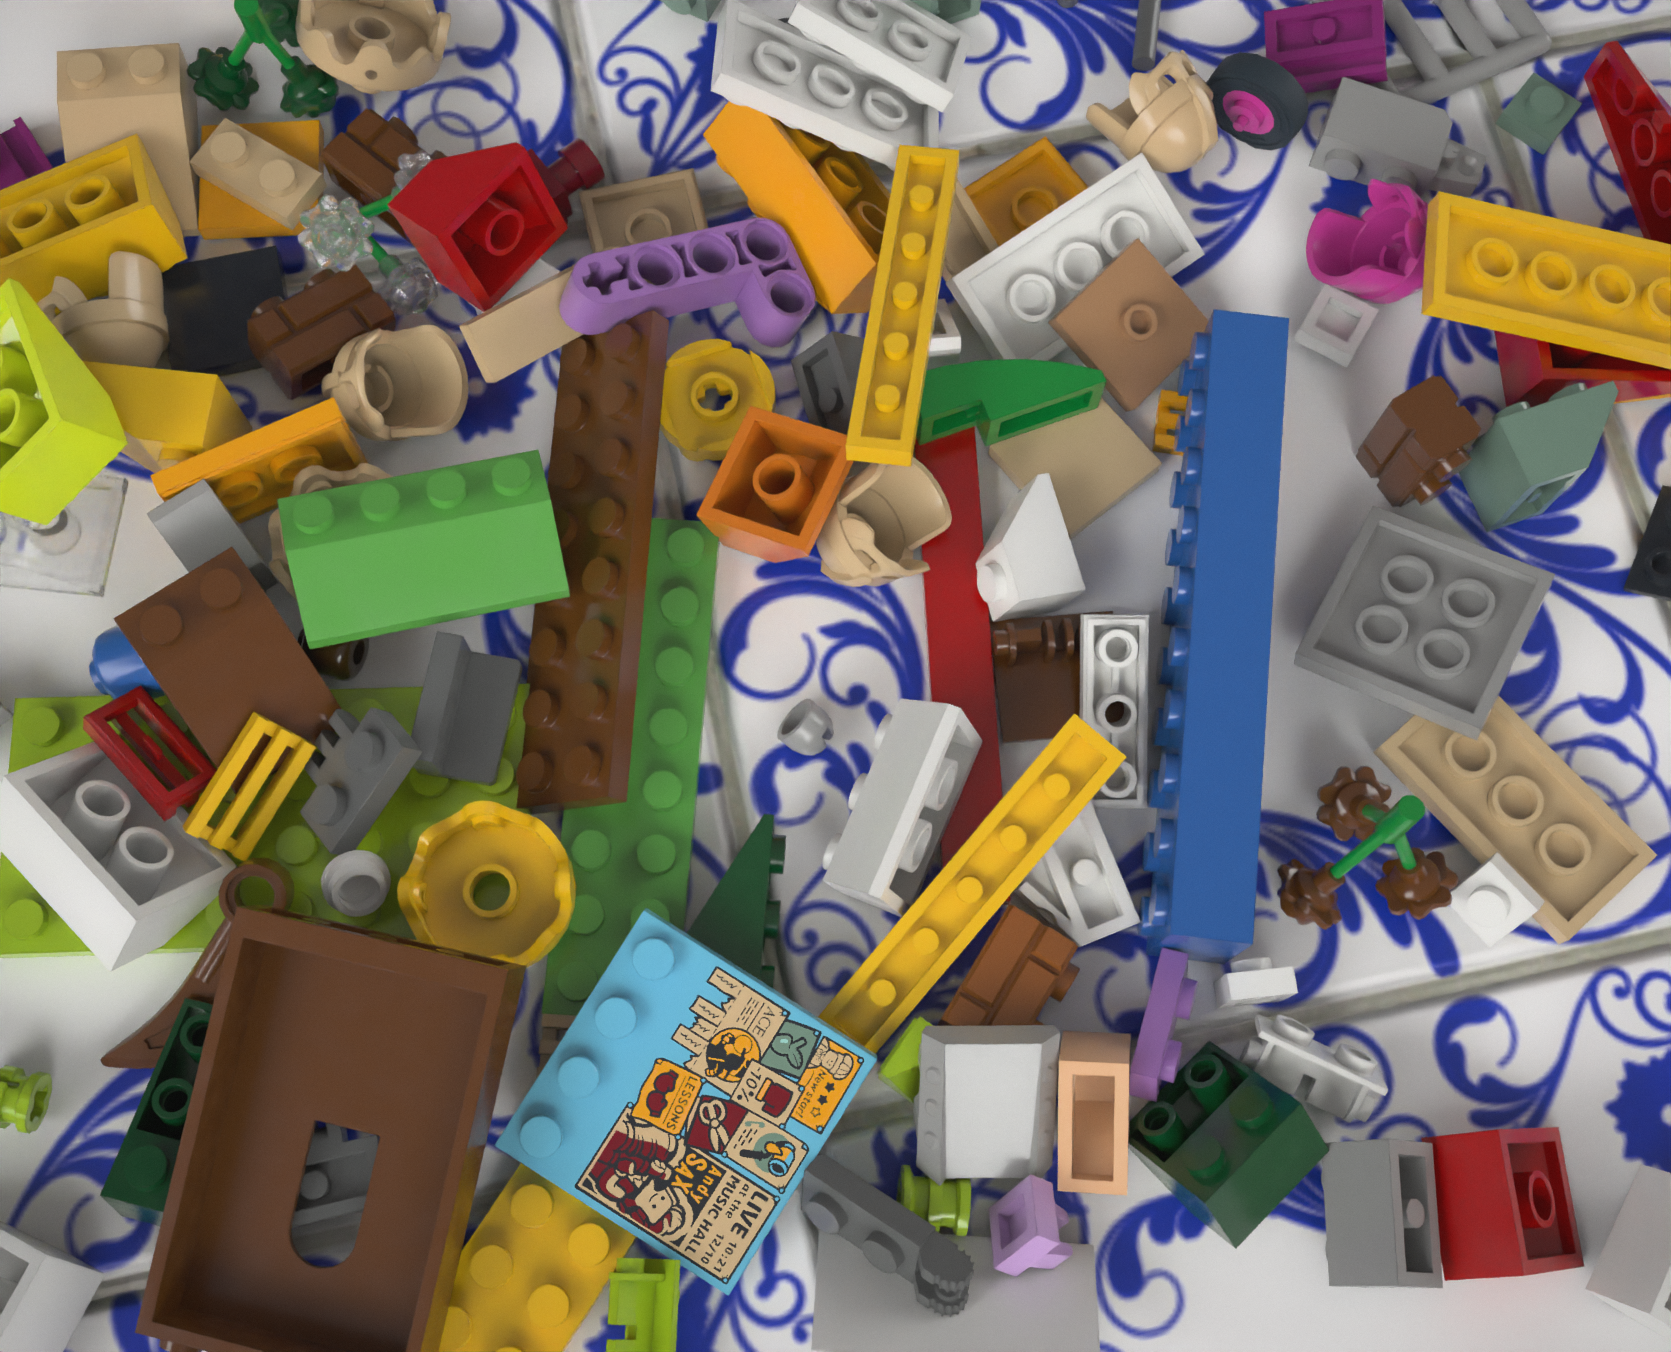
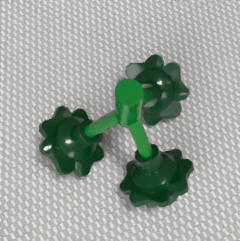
(225, 75)

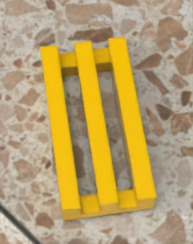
(269, 802)

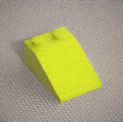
(53, 414)

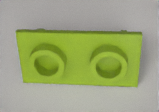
(646, 1300)

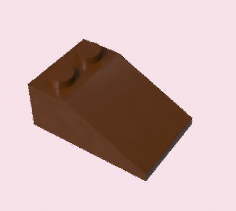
(227, 654)

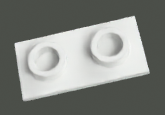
(1339, 1076)

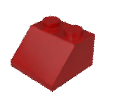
(479, 220)
(1504, 1204)

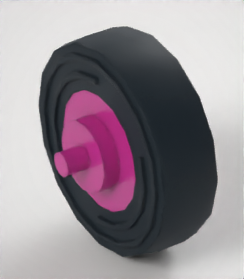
(1257, 101)

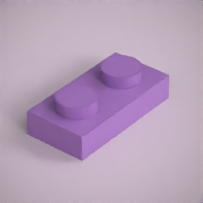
(1156, 1053)

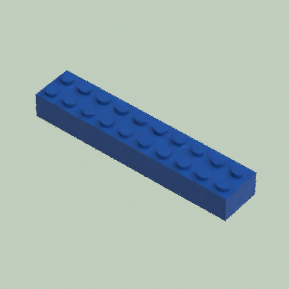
(1218, 642)

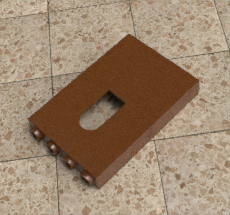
(349, 1035)

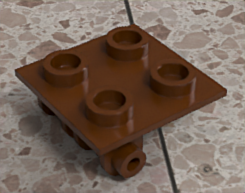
(1039, 675)

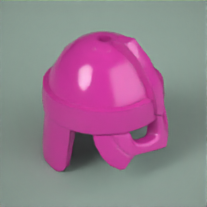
(1375, 254)

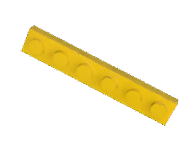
(903, 307)
(973, 885)

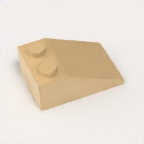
(129, 92)

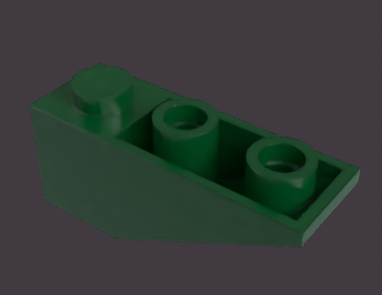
(740, 910)
(148, 1154)

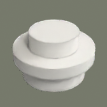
(356, 882)

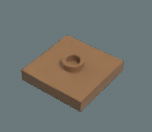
(1130, 324)

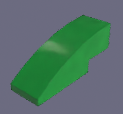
(1004, 397)

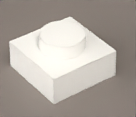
(1336, 325)
(1494, 900)
(1254, 983)

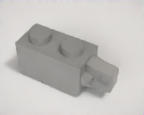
(1393, 141)

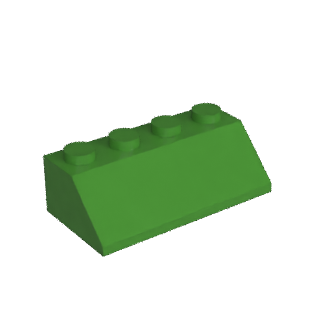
(422, 548)

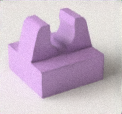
(1027, 1227)

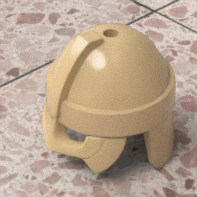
(1162, 119)
(115, 330)
(399, 383)
(879, 524)

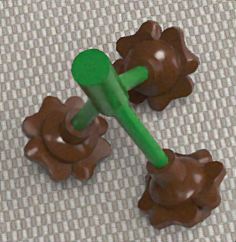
(1357, 808)

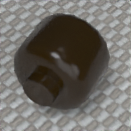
(339, 660)

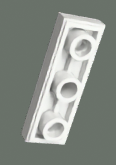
(1111, 671)

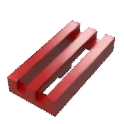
(132, 767)

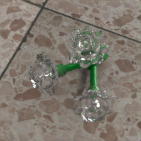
(343, 234)

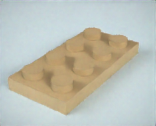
(1525, 804)

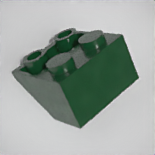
(1226, 1142)

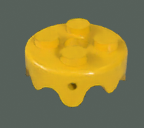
(485, 841)

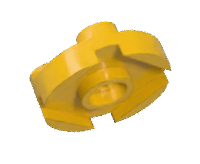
(705, 366)

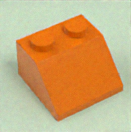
(775, 486)

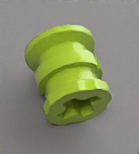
(23, 1098)
(938, 1205)

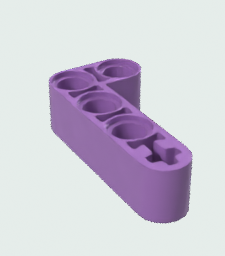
(742, 262)

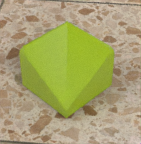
(901, 1066)

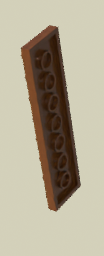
(602, 506)

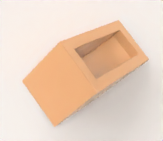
(1093, 1112)

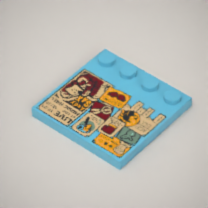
(686, 1101)

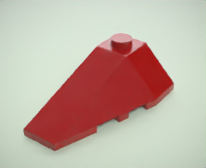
(1638, 134)

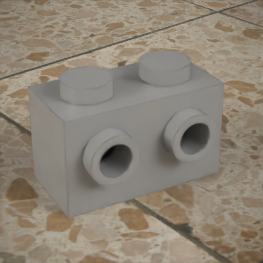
(1381, 1214)

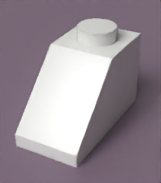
(1029, 557)

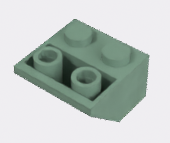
(1535, 453)

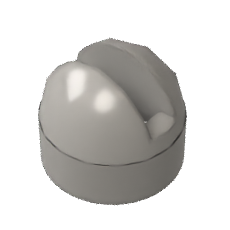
(806, 728)

